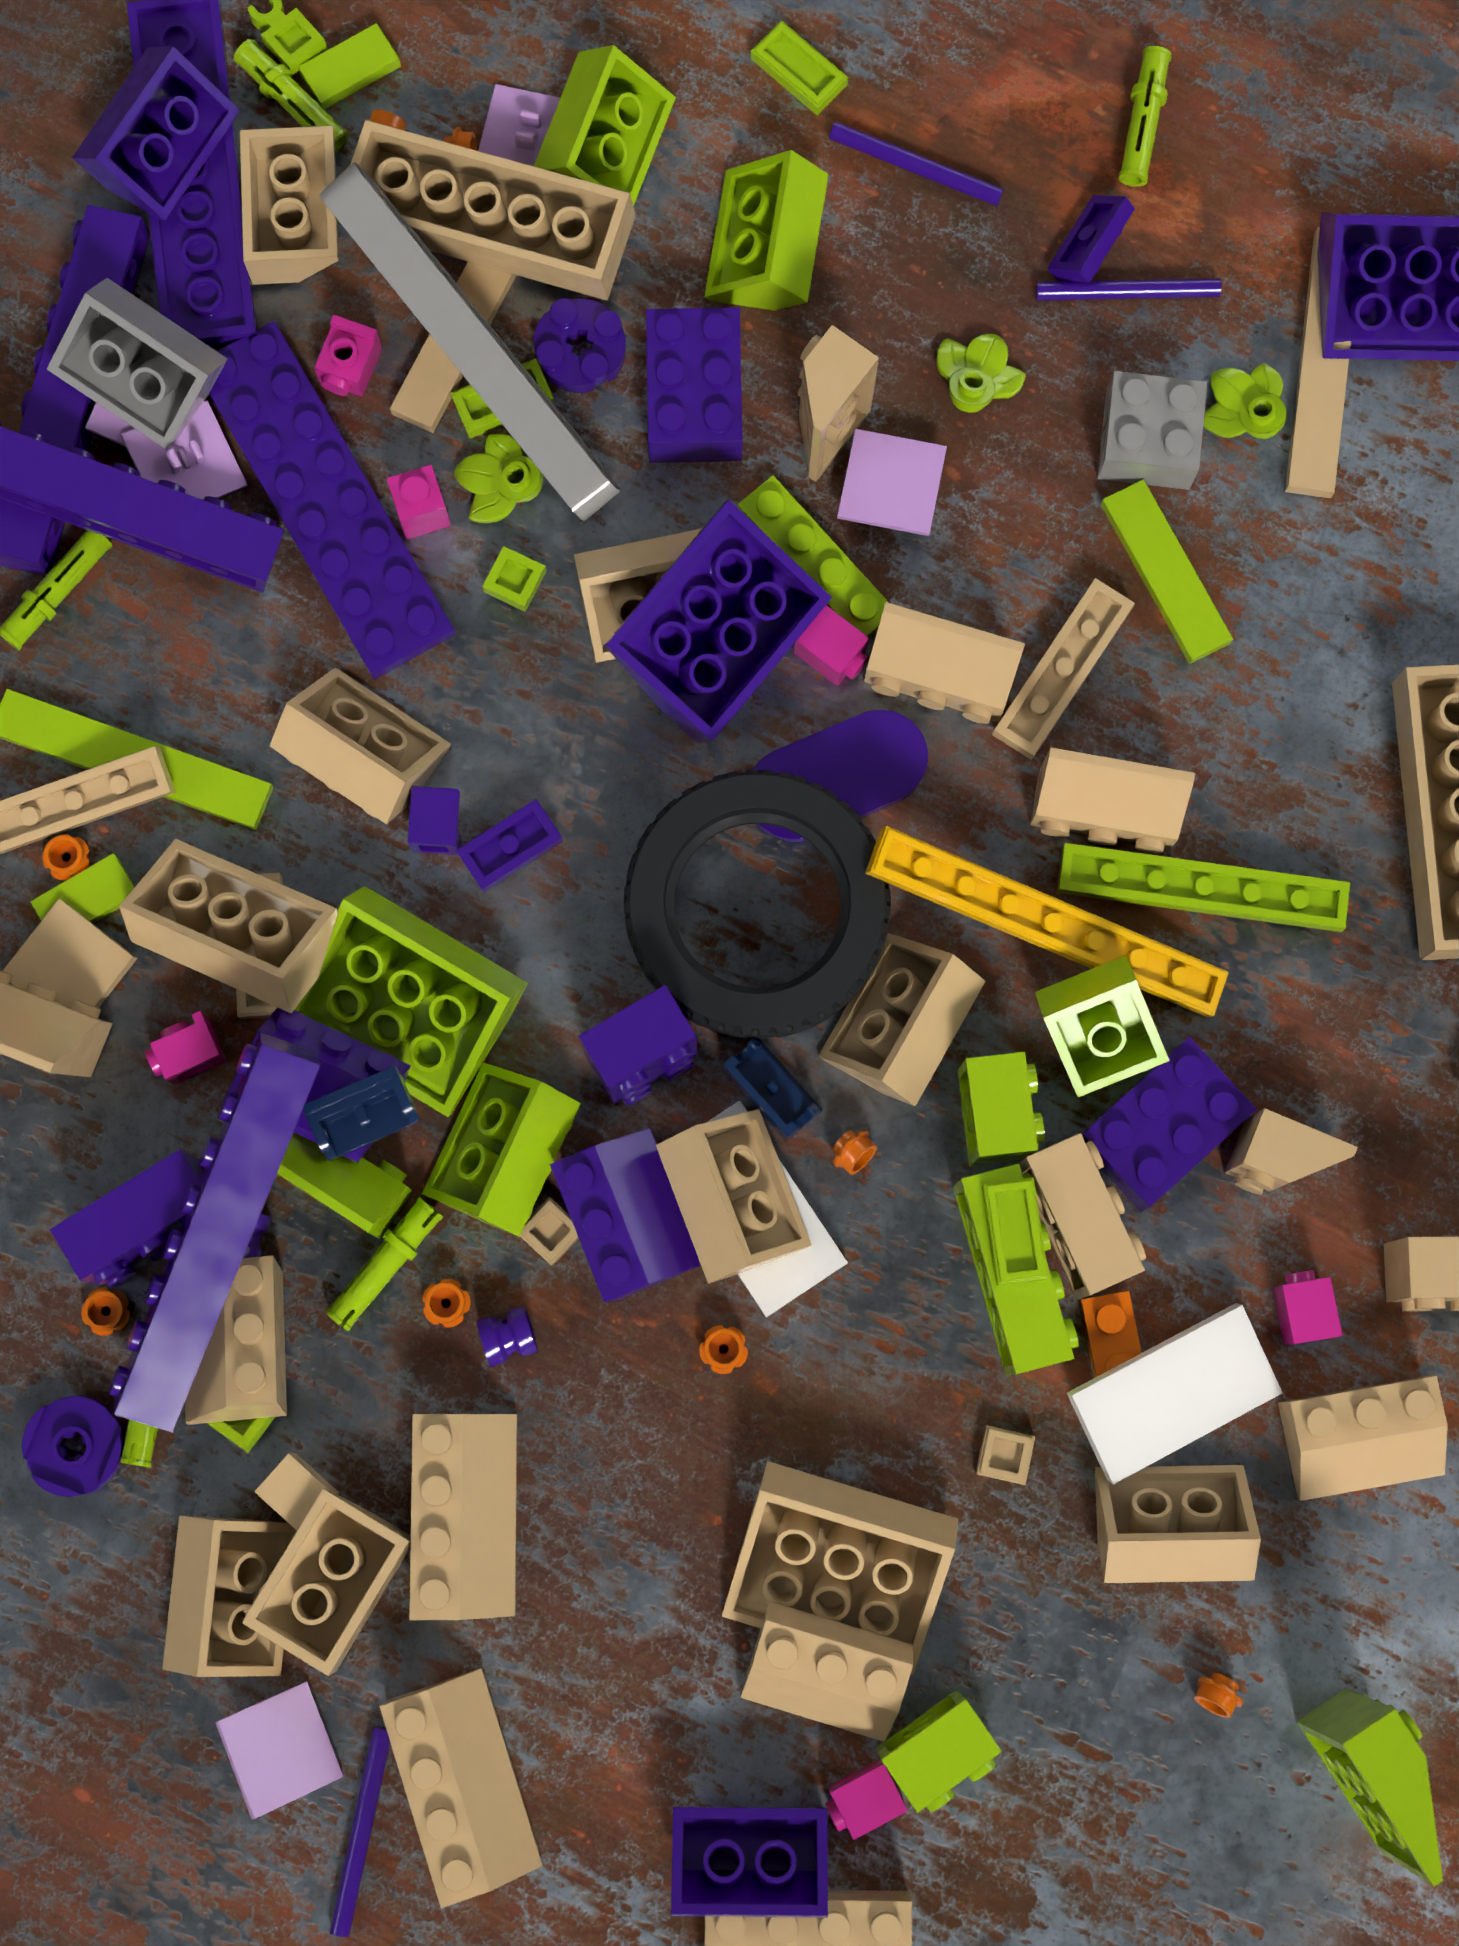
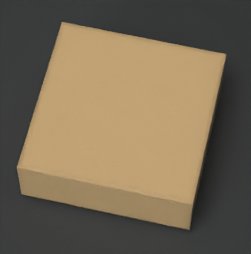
(550, 1231)
(1005, 1455)

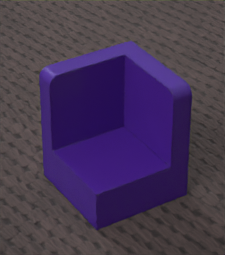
(434, 820)

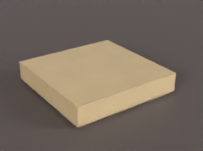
(70, 958)

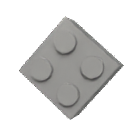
(1152, 430)

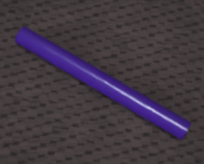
(916, 163)
(1128, 289)
(360, 1832)

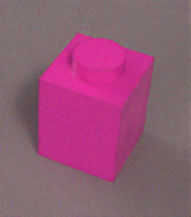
(418, 501)
(833, 647)
(1306, 1308)
(864, 1800)

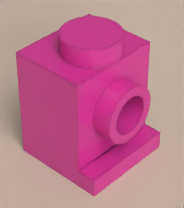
(355, 372)
(185, 1050)

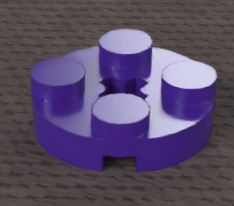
(572, 319)
(47, 1458)

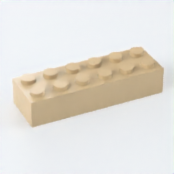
(500, 210)
(1429, 764)

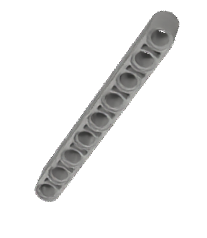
(469, 341)

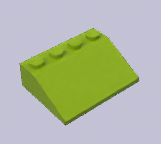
(412, 996)
(1381, 1774)

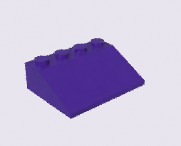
(1389, 285)
(716, 623)

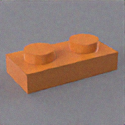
(1109, 1330)

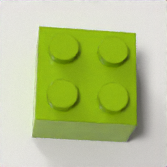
(1101, 1026)
(999, 1108)
(939, 1752)

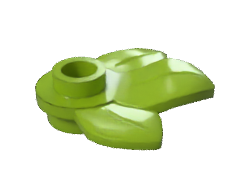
(981, 367)
(1241, 397)
(492, 476)

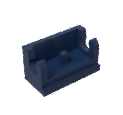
(771, 1089)
(361, 1113)

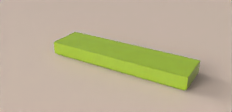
(1166, 571)

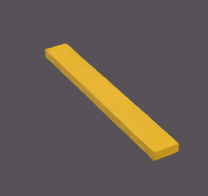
(1043, 920)

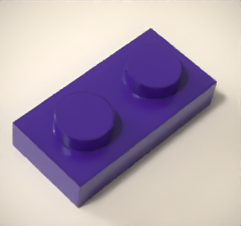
(1091, 238)
(509, 845)

